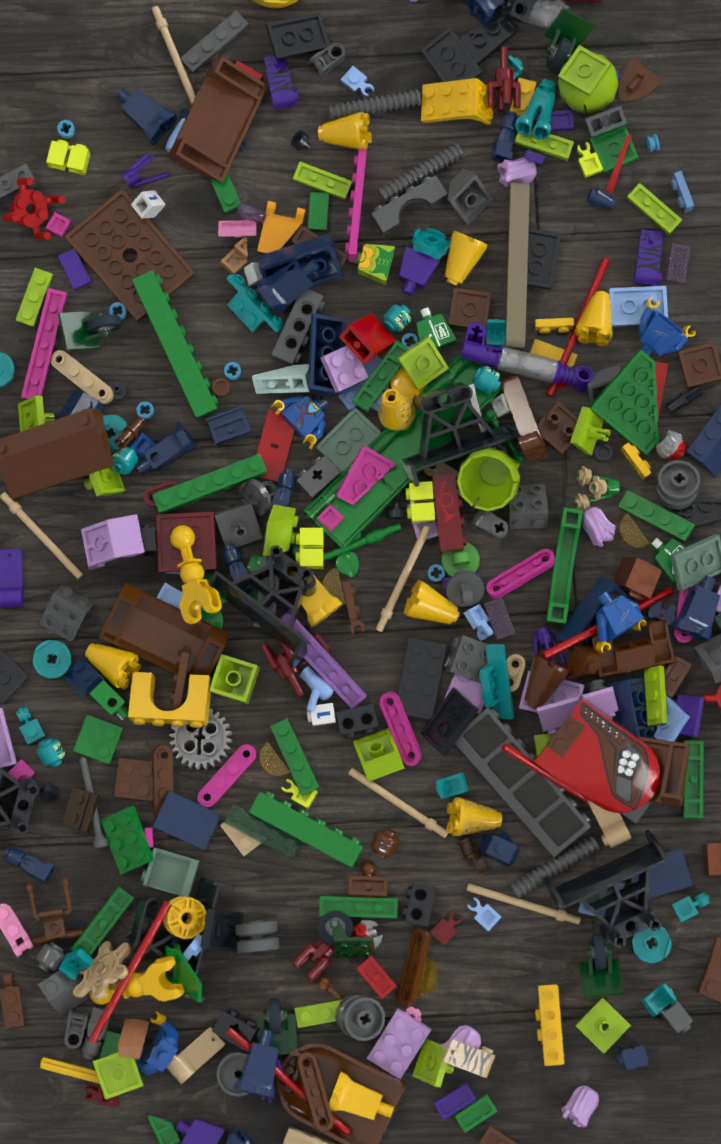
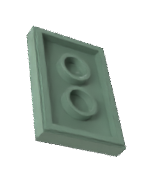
(347, 438)
(696, 561)

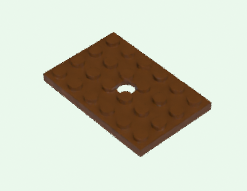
(112, 231)

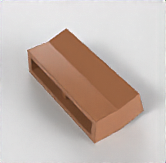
(132, 1038)

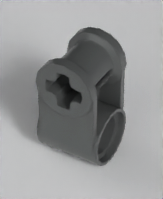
(327, 59)
(487, 521)
(76, 1027)

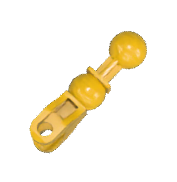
(196, 589)
(150, 982)

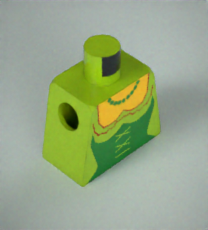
(375, 262)

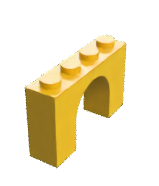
(193, 711)

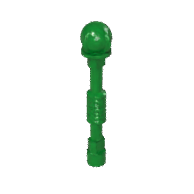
(491, 416)

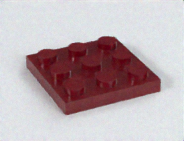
(203, 547)

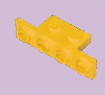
(550, 1025)

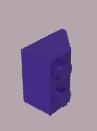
(693, 708)

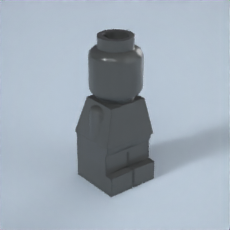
(89, 1049)

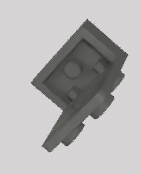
(529, 507)
(66, 612)
(466, 657)

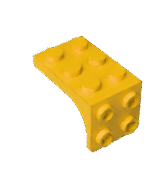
(455, 101)

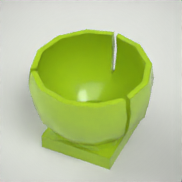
(587, 80)
(489, 478)

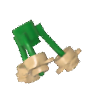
(601, 487)

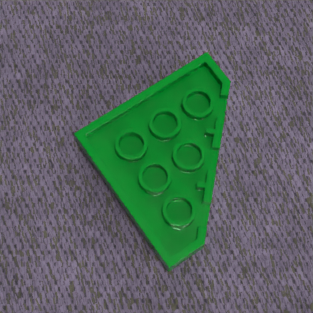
(631, 402)

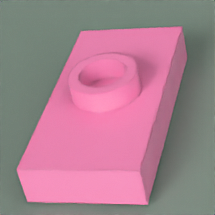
(237, 228)

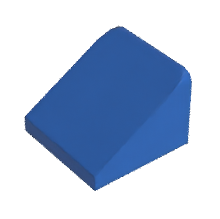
(141, 444)

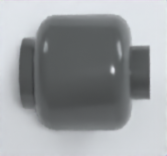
(50, 957)

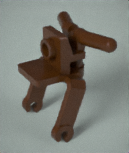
(53, 920)

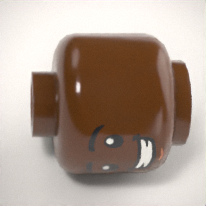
(384, 843)

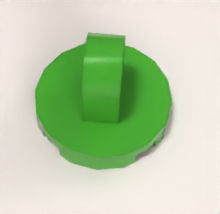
(461, 560)

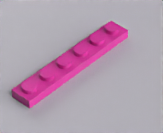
(355, 212)
(44, 344)

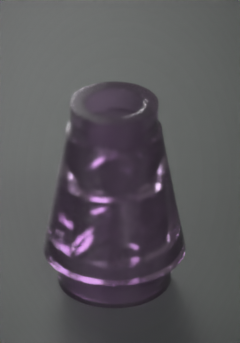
(251, 212)

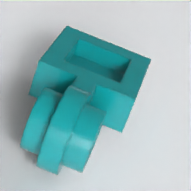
(32, 729)
(686, 908)

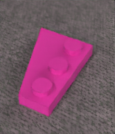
(363, 474)

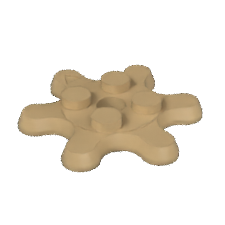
(104, 971)

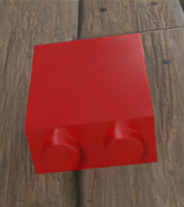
(367, 338)

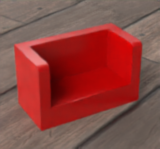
(376, 977)

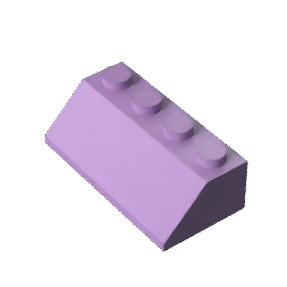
(555, 714)

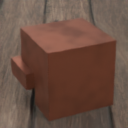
(637, 577)
(712, 858)

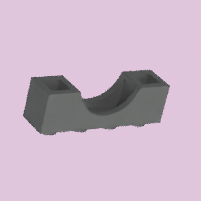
(429, 193)

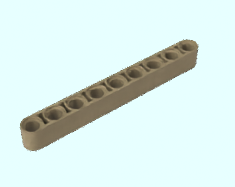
(517, 265)

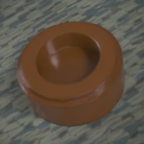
(221, 387)

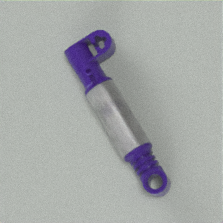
(521, 362)

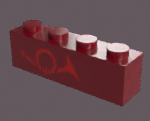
(447, 513)

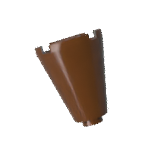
(544, 680)

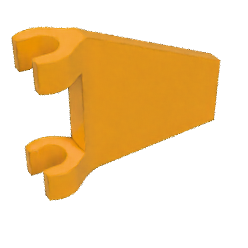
(278, 229)

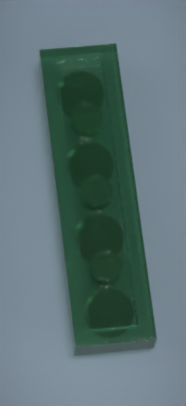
(262, 831)

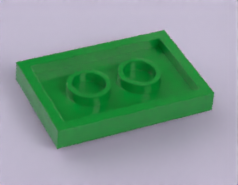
(127, 840)

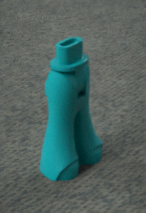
(542, 101)

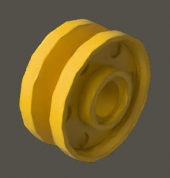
(196, 917)

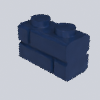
(632, 1056)

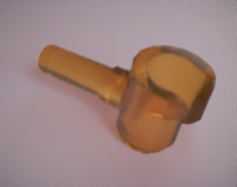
(325, 983)

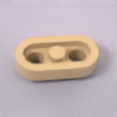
(515, 674)

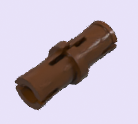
(130, 432)

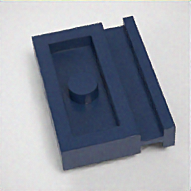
(228, 425)
(83, 677)

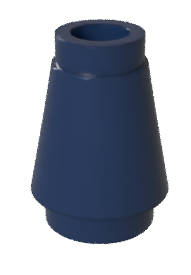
(601, 199)

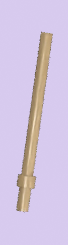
(162, 25)
(16, 509)
(387, 611)
(430, 824)
(559, 914)

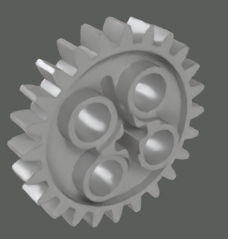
(218, 739)

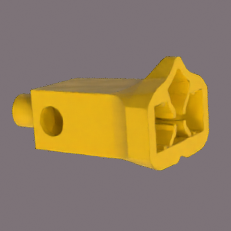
(320, 604)
(358, 1099)

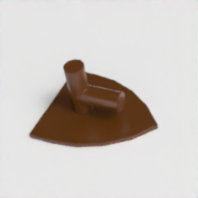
(636, 82)

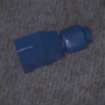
(505, 139)
(286, 483)
(234, 561)
(29, 864)

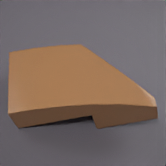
(237, 258)

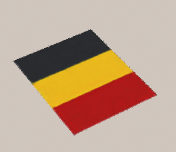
(553, 345)

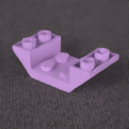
(112, 540)

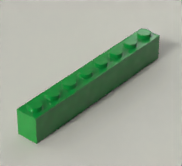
(174, 344)

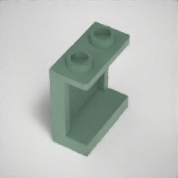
(170, 872)

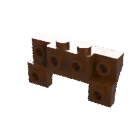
(637, 653)

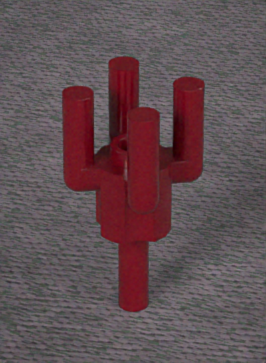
(503, 84)
(282, 665)
(318, 954)

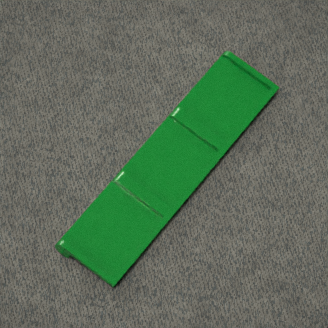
(394, 446)

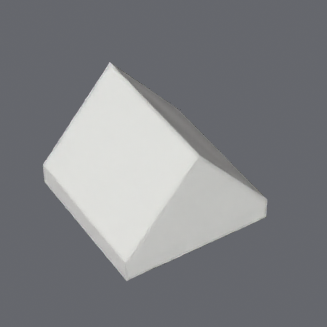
(253, 273)
(501, 406)

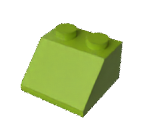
(280, 528)
(234, 679)
(378, 754)

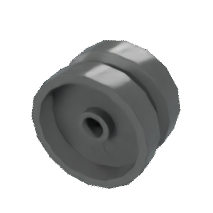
(678, 484)
(256, 935)
(360, 1017)
(226, 1072)

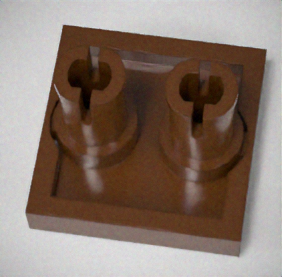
(558, 427)

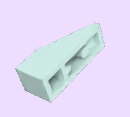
(283, 380)

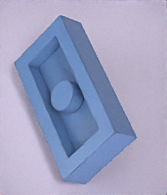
(678, 184)

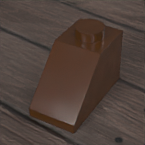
(583, 663)

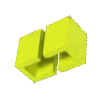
(59, 157)
(422, 511)
(310, 539)

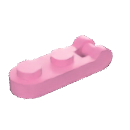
(13, 930)

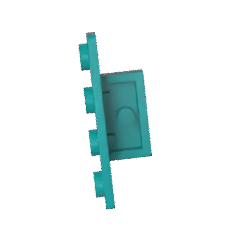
(250, 307)
(496, 682)

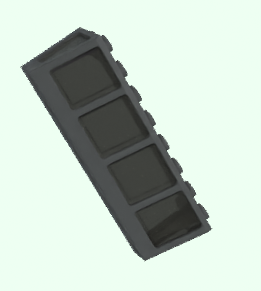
(527, 793)

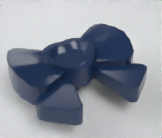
(661, 614)

